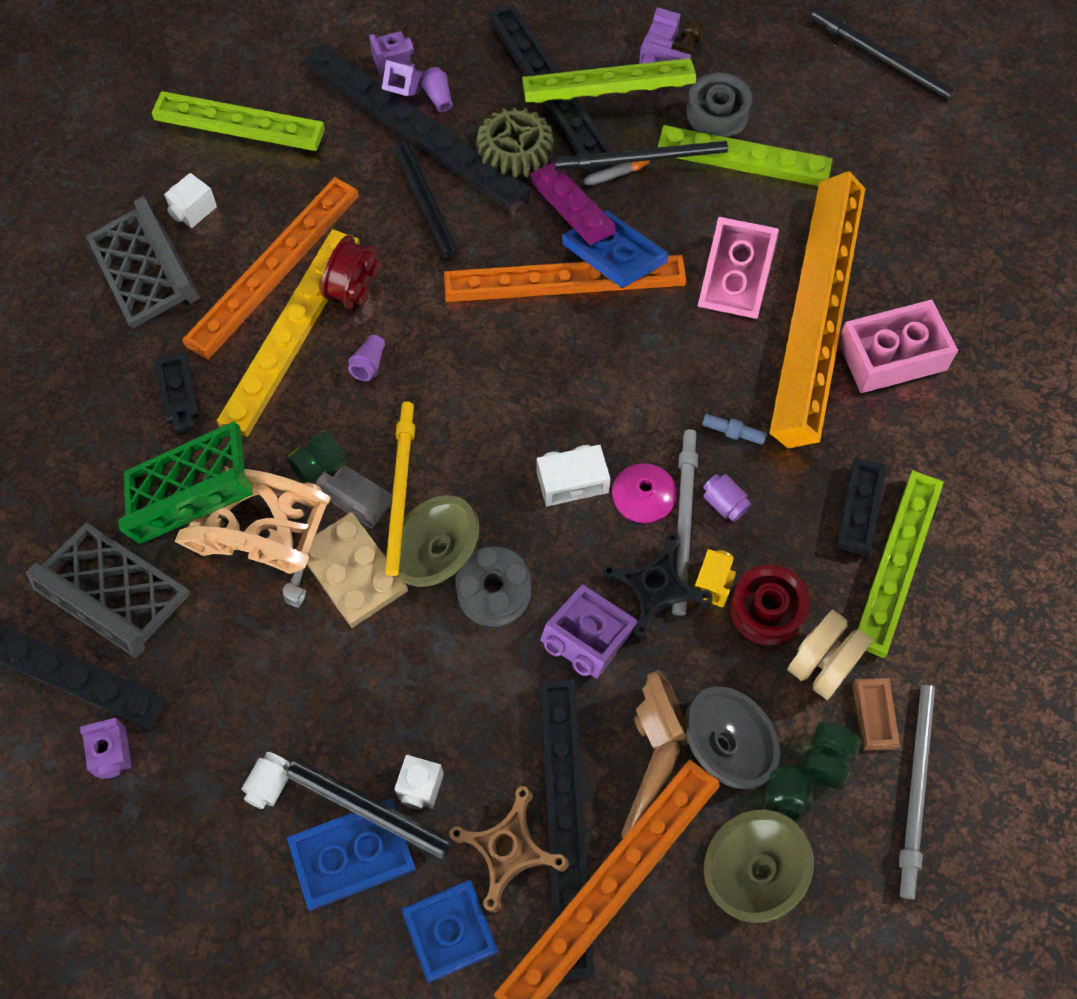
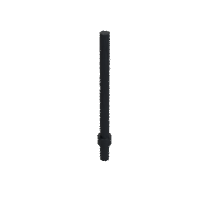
(837, 27)
(585, 160)

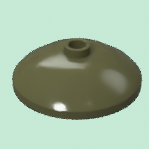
(437, 540)
(742, 854)

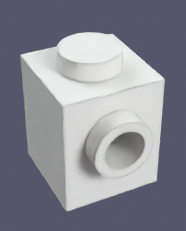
(190, 200)
(418, 783)

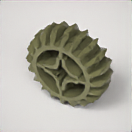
(515, 141)

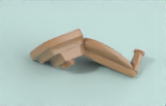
(664, 725)

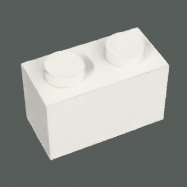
(573, 474)

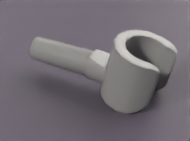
(292, 592)

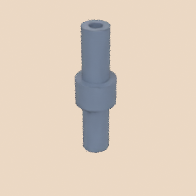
(734, 429)

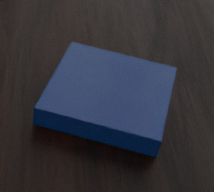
(449, 931)

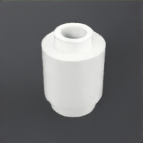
(266, 780)

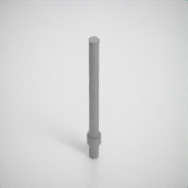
(687, 463)
(910, 857)

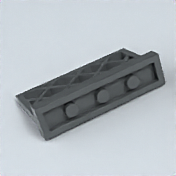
(166, 257)
(94, 613)

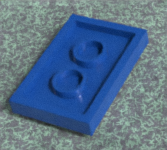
(621, 256)
(347, 858)

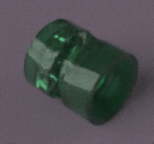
(320, 456)
(832, 751)

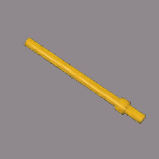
(404, 434)

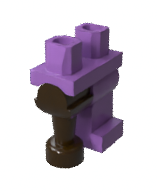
(660, 40)

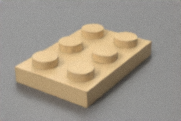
(352, 570)

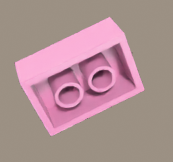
(897, 346)

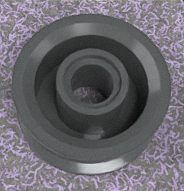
(719, 105)
(499, 566)

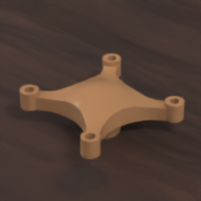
(508, 849)

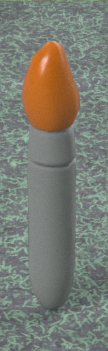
(614, 172)

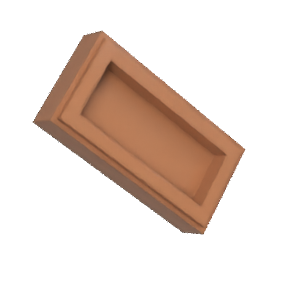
(875, 714)

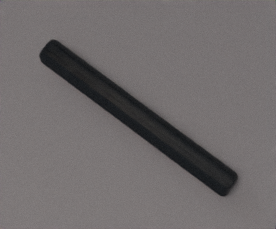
(426, 200)
(369, 808)

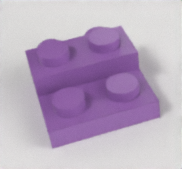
(587, 631)

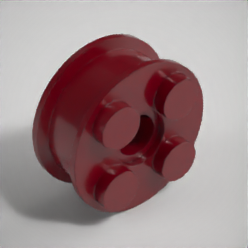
(350, 272)
(765, 625)

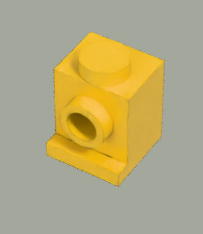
(716, 576)

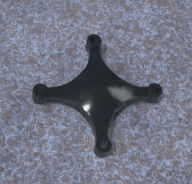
(657, 586)

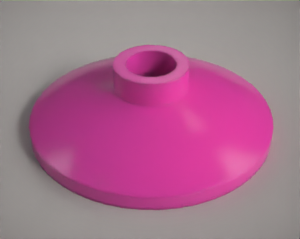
(642, 505)

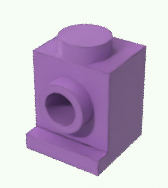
(390, 47)
(401, 78)
(115, 758)

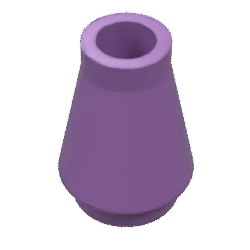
(437, 88)
(366, 360)

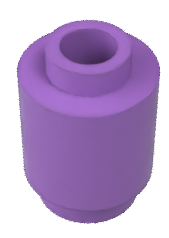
(726, 497)

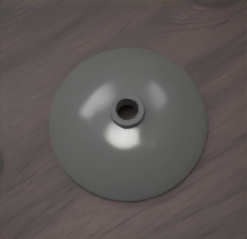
(732, 737)

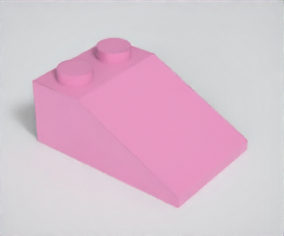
(738, 267)

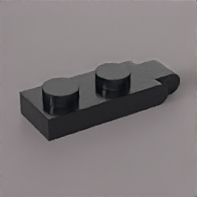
(177, 391)

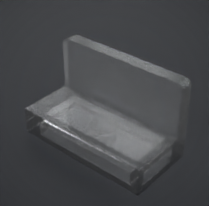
(356, 495)

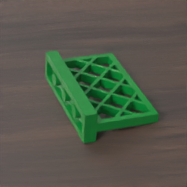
(188, 501)

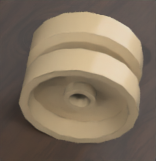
(825, 651)

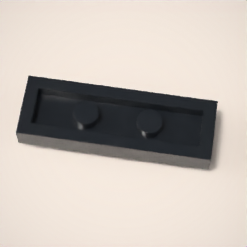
(861, 506)

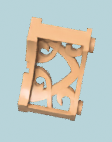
(277, 550)

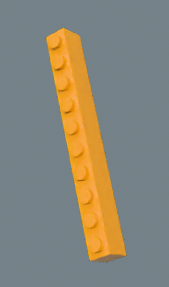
(818, 312)

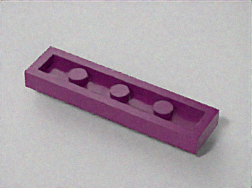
(573, 204)

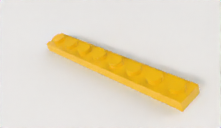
(281, 344)

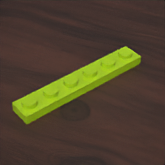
(609, 80)
(238, 121)
(753, 157)
(899, 561)

